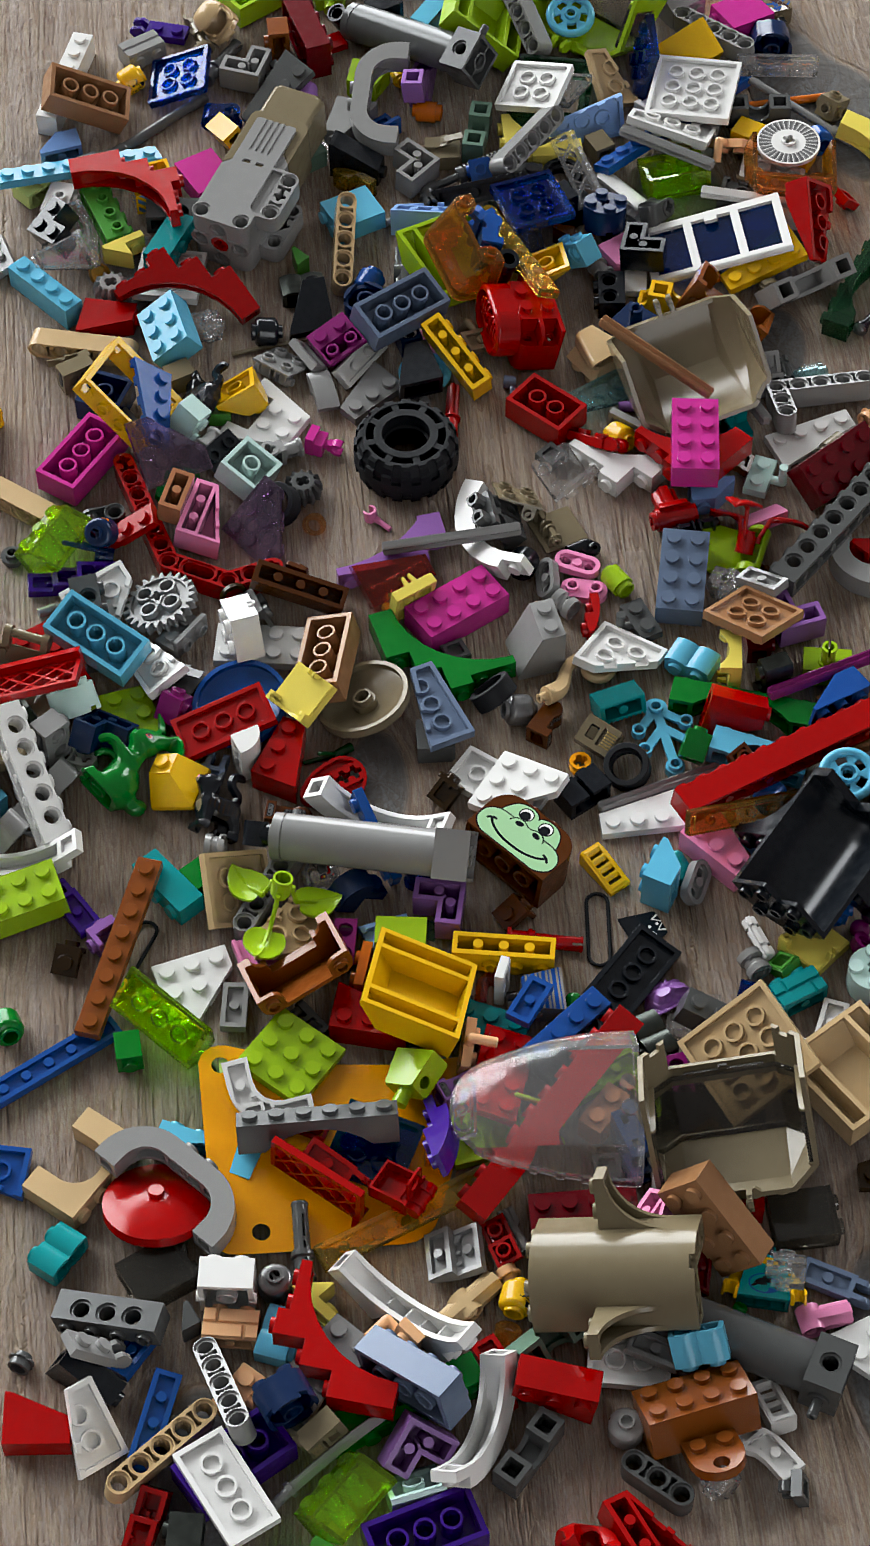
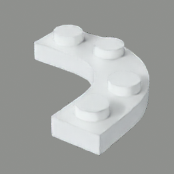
(245, 1095)
(772, 1452)

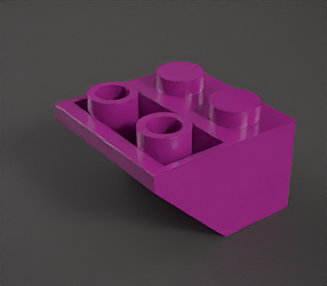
(335, 340)

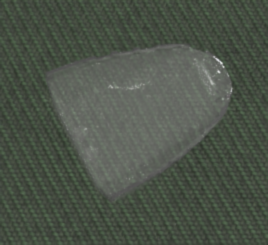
(557, 1108)

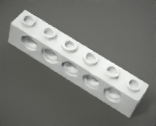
(34, 809)

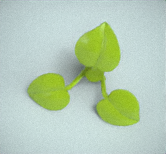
(249, 884)

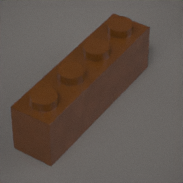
(298, 587)

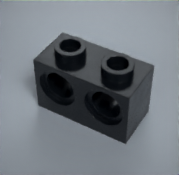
(610, 293)

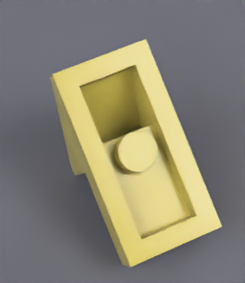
(121, 251)
(321, 1294)

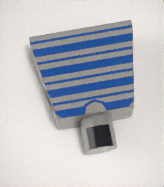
(555, 1003)

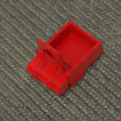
(402, 1189)

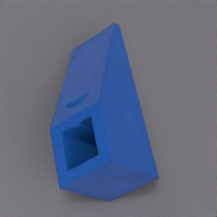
(842, 692)

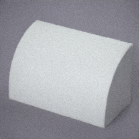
(246, 750)

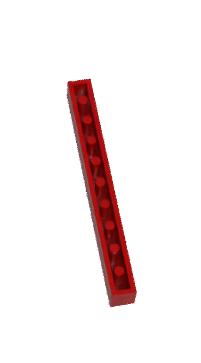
(775, 761)
(496, 1179)

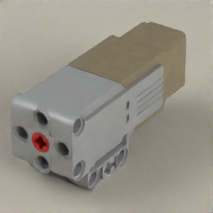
(253, 195)

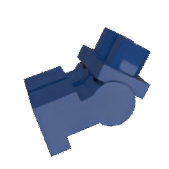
(486, 227)

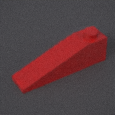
(810, 207)

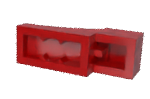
(147, 1517)

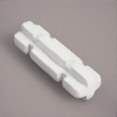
(758, 937)

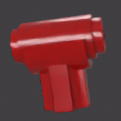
(670, 510)

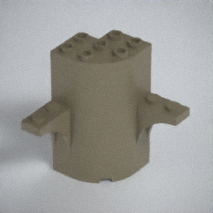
(614, 1271)

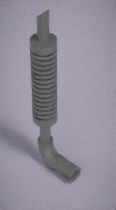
(427, 191)

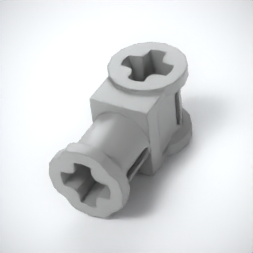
(284, 451)

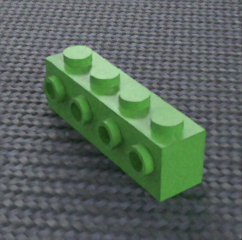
(105, 213)

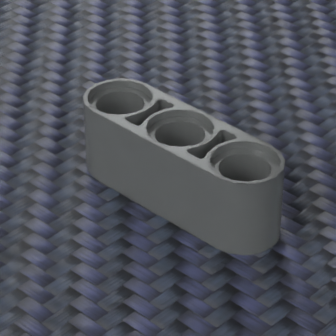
(651, 1470)

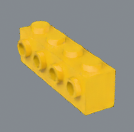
(457, 356)
(526, 953)

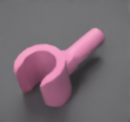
(372, 517)

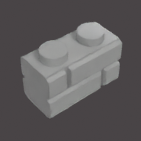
(142, 49)

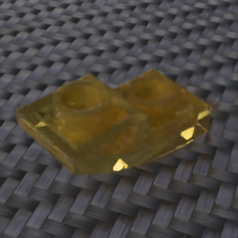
(350, 179)

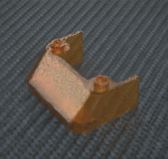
(772, 182)

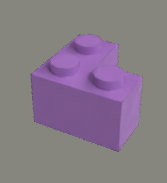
(808, 628)
(442, 900)
(413, 1438)

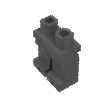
(491, 510)

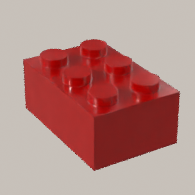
(545, 409)

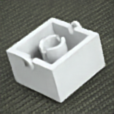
(241, 628)
(227, 1281)

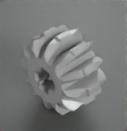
(106, 284)

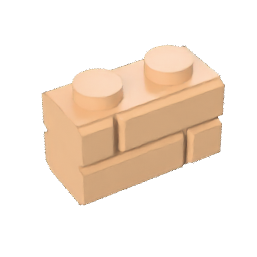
(232, 1326)

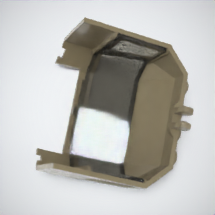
(737, 1112)

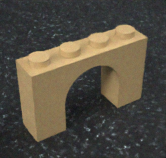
(74, 1201)

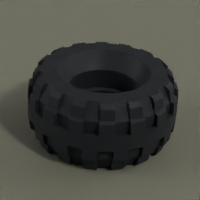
(404, 473)

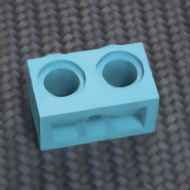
(580, 249)

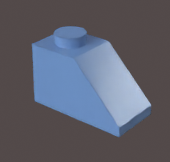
(62, 146)
(710, 497)

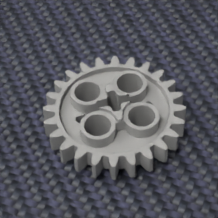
(160, 603)

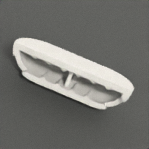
(616, 185)

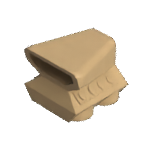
(591, 353)

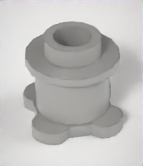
(599, 265)

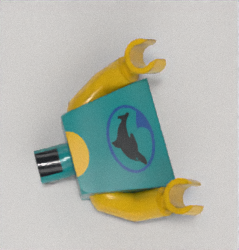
(755, 1291)

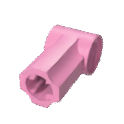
(815, 1318)

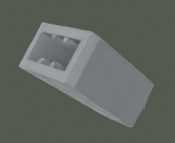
(341, 120)

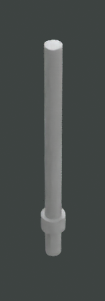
(797, 108)

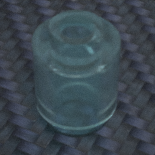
(811, 370)

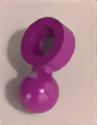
(860, 932)

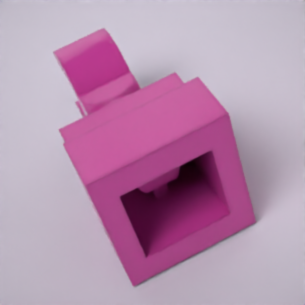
(317, 442)

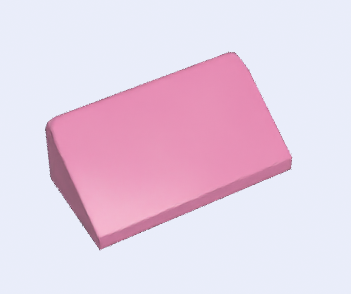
(763, 515)

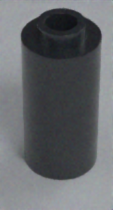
(511, 262)

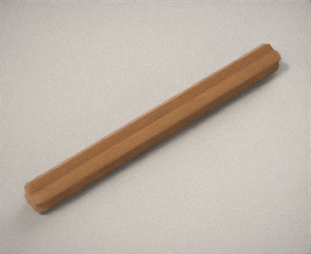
(656, 356)

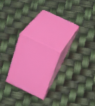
(611, 252)

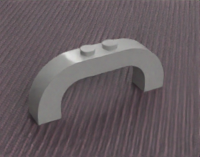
(376, 62)
(850, 571)
(183, 1158)

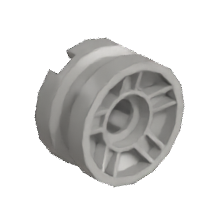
(215, 843)

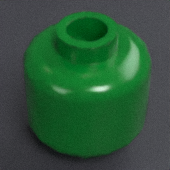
(10, 1027)

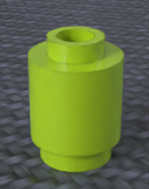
(617, 581)

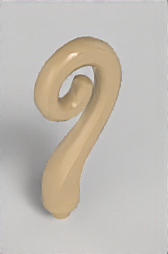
(558, 689)

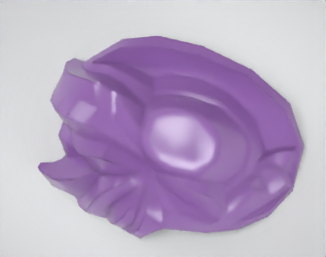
(665, 996)

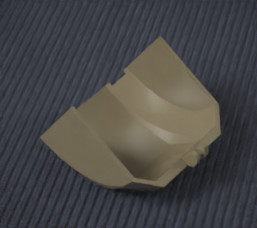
(708, 338)

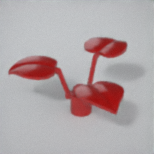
(746, 539)

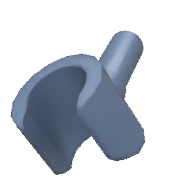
(509, 382)

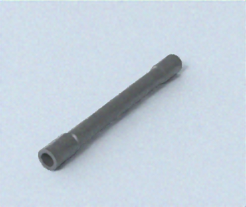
(191, 105)

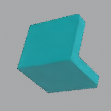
(738, 420)

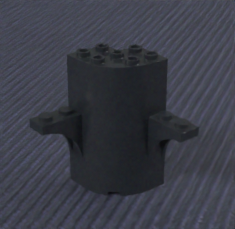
(809, 858)

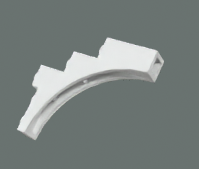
(619, 470)
(379, 1296)

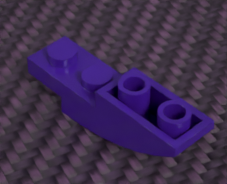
(441, 1140)

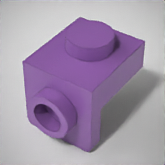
(98, 934)

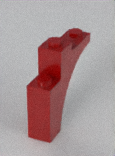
(733, 449)

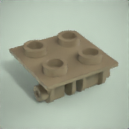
(524, 498)
(556, 529)

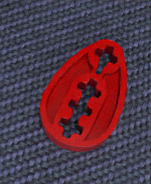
(335, 768)

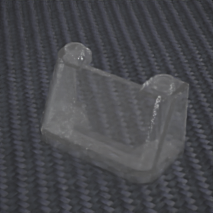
(75, 252)

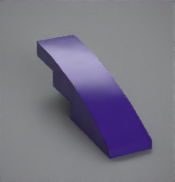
(55, 582)

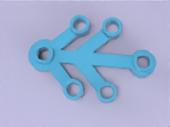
(663, 732)

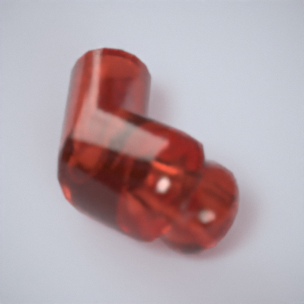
(482, 987)

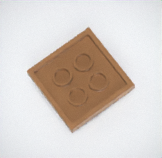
(753, 614)

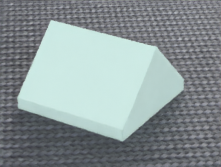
(414, 1489)

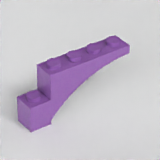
(418, 84)
(425, 525)

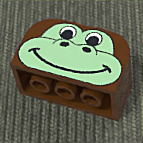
(521, 847)

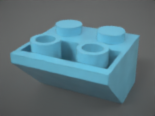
(660, 877)

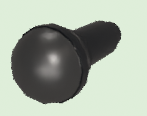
(861, 327)

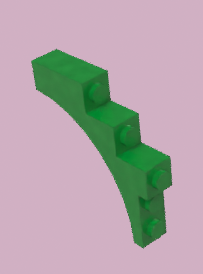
(404, 650)

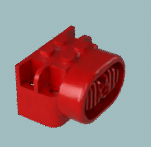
(519, 325)

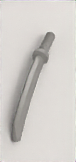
(291, 1488)

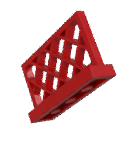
(41, 674)
(319, 1179)

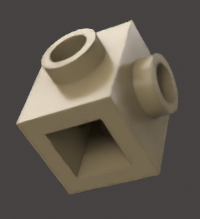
(831, 106)

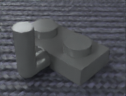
(639, 620)

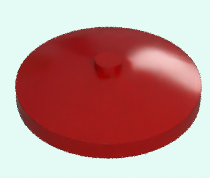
(153, 1207)

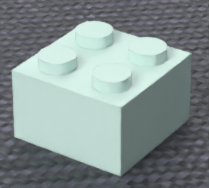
(246, 467)

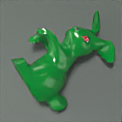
(120, 780)

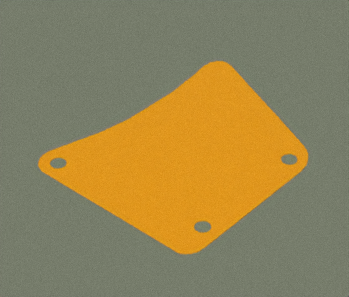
(271, 1191)

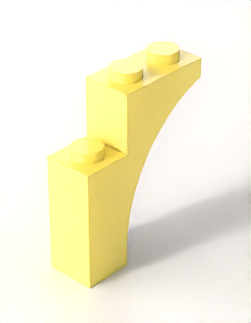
(508, 128)
(855, 131)

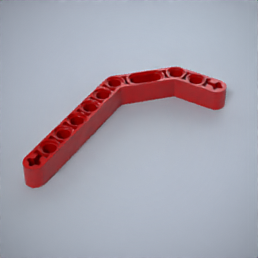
(161, 547)

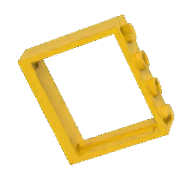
(99, 401)

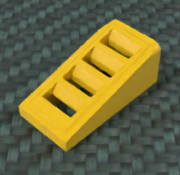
(594, 856)

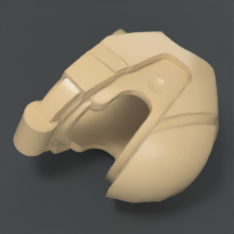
(216, 21)

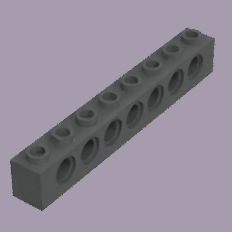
(825, 533)

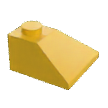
(553, 260)
(243, 394)
(174, 782)

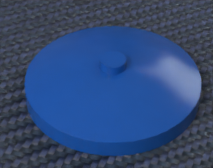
(234, 677)

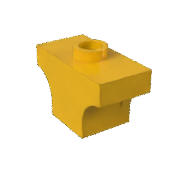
(658, 290)

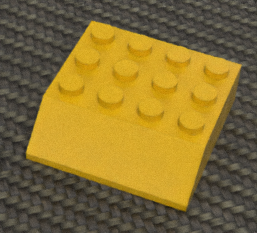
(417, 992)

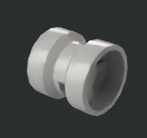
(565, 604)
(755, 965)

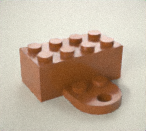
(701, 1419)

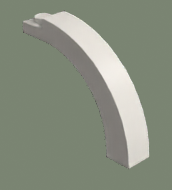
(496, 561)
(333, 801)
(60, 850)
(488, 1425)

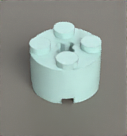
(75, 700)
(859, 975)

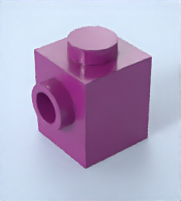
(173, 703)

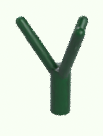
(325, 755)

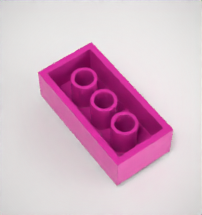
(695, 442)
(80, 460)
(456, 608)

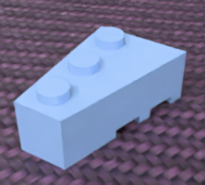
(413, 213)

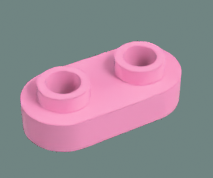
(579, 565)
(582, 588)

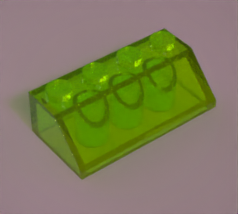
(162, 1018)

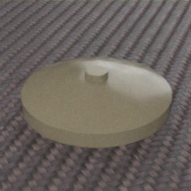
(373, 702)

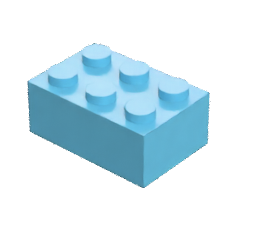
(169, 329)

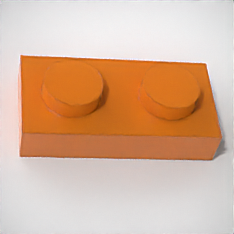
(362, 960)

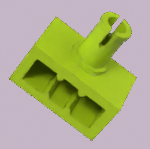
(818, 657)

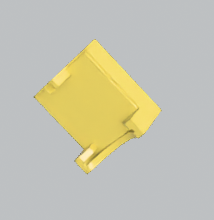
(409, 593)
(732, 665)
(302, 694)
(814, 951)

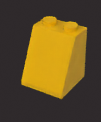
(693, 41)

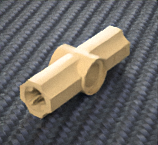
(469, 1302)

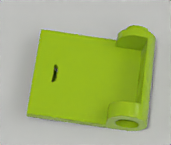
(723, 545)

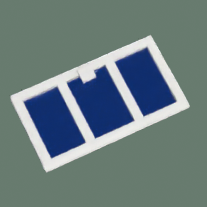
(723, 237)

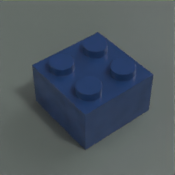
(116, 387)

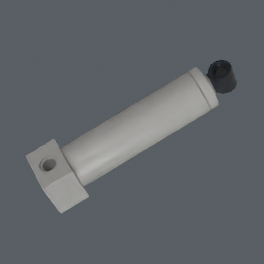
(367, 845)

